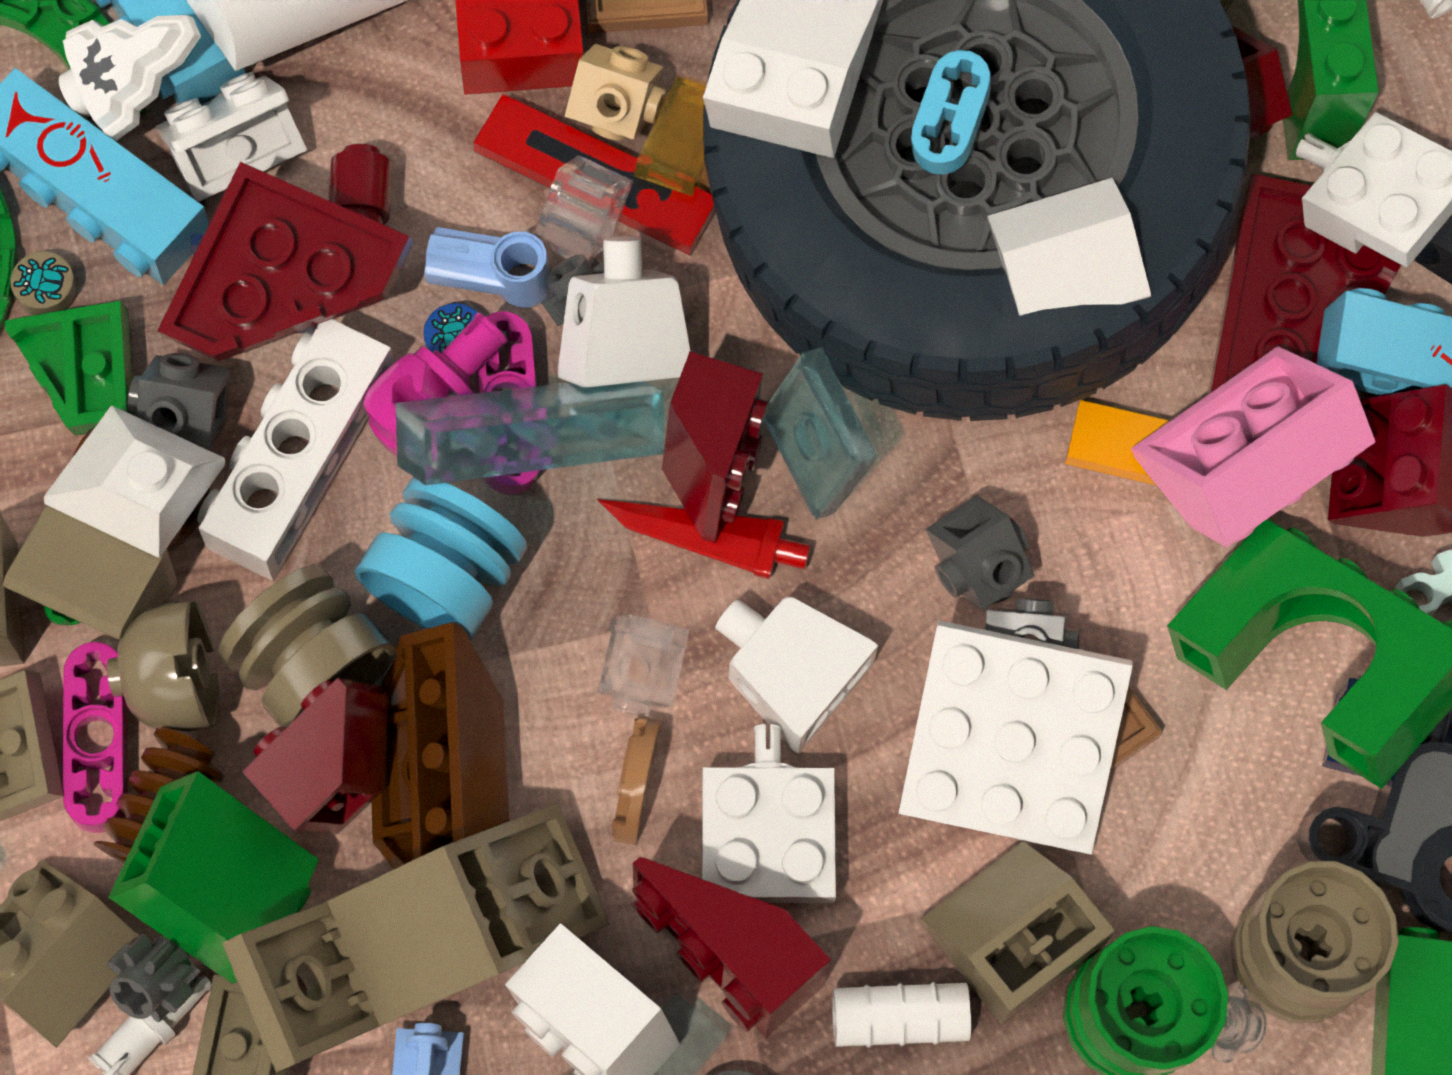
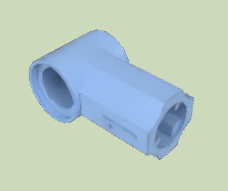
(484, 262)

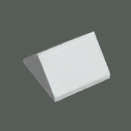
(1071, 250)

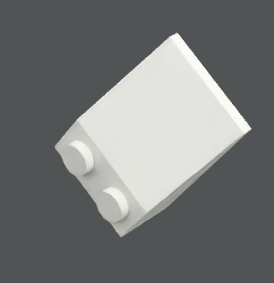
(790, 70)

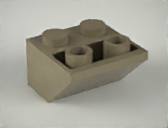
(1017, 930)
(56, 950)

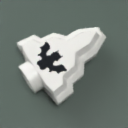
(121, 67)

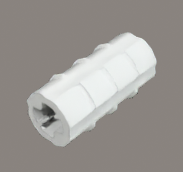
(901, 1014)

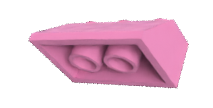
(1256, 444)

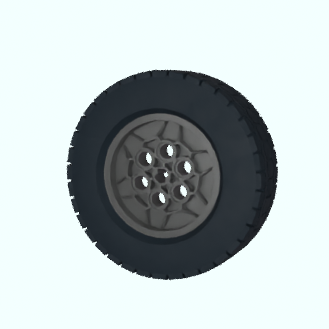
(908, 275)

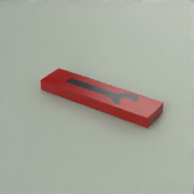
(541, 145)

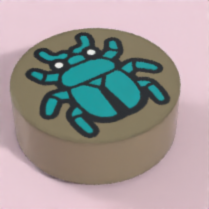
(43, 283)

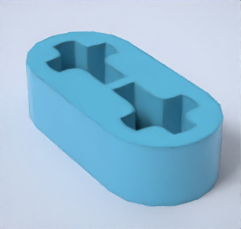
(964, 116)

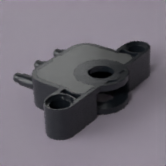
(1406, 833)

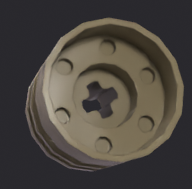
(299, 638)
(1342, 921)

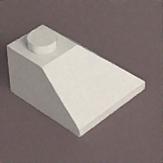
(134, 481)

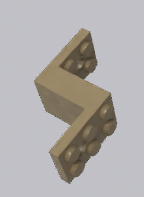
(413, 935)

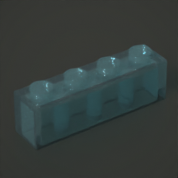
(527, 430)

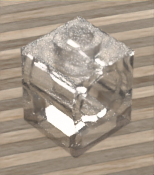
(582, 208)

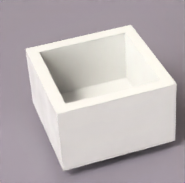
(589, 1011)

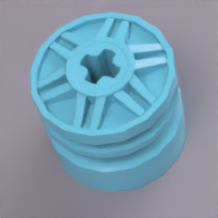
(442, 556)

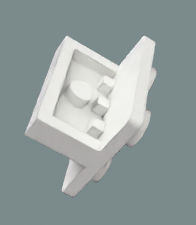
(239, 126)

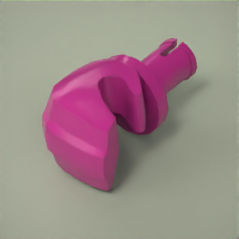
(430, 376)

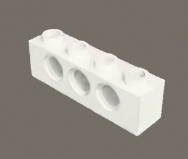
(266, 535)

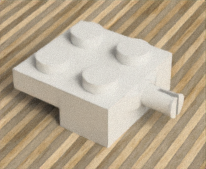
(1379, 189)
(770, 827)

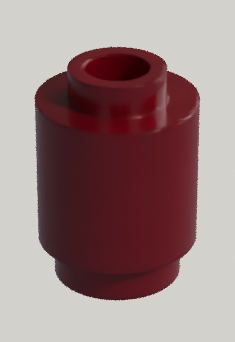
(362, 181)

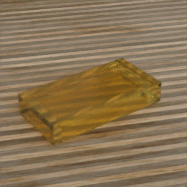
(675, 144)

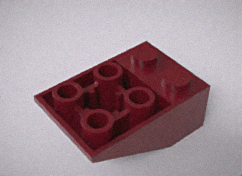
(738, 941)

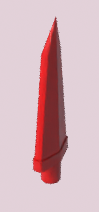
(745, 544)

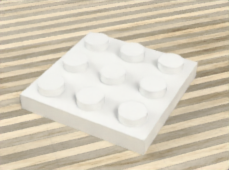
(1015, 737)

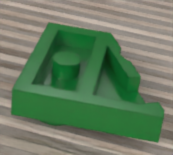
(79, 360)

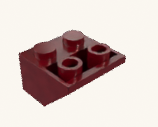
(713, 439)
(1407, 474)
(327, 759)

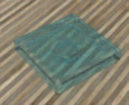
(819, 434)

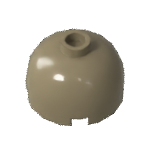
(166, 668)

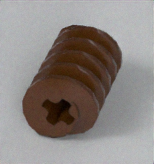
(178, 759)

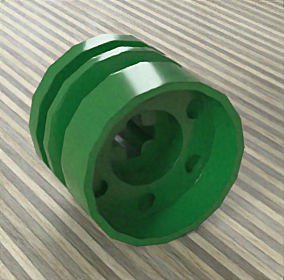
(1175, 984)

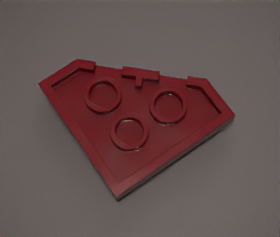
(278, 266)

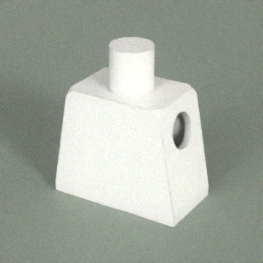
(622, 322)
(794, 664)

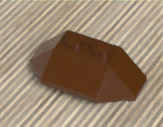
(440, 747)

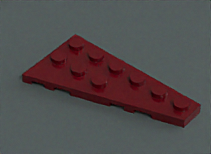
(1285, 279)

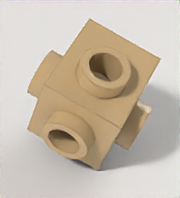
(616, 91)

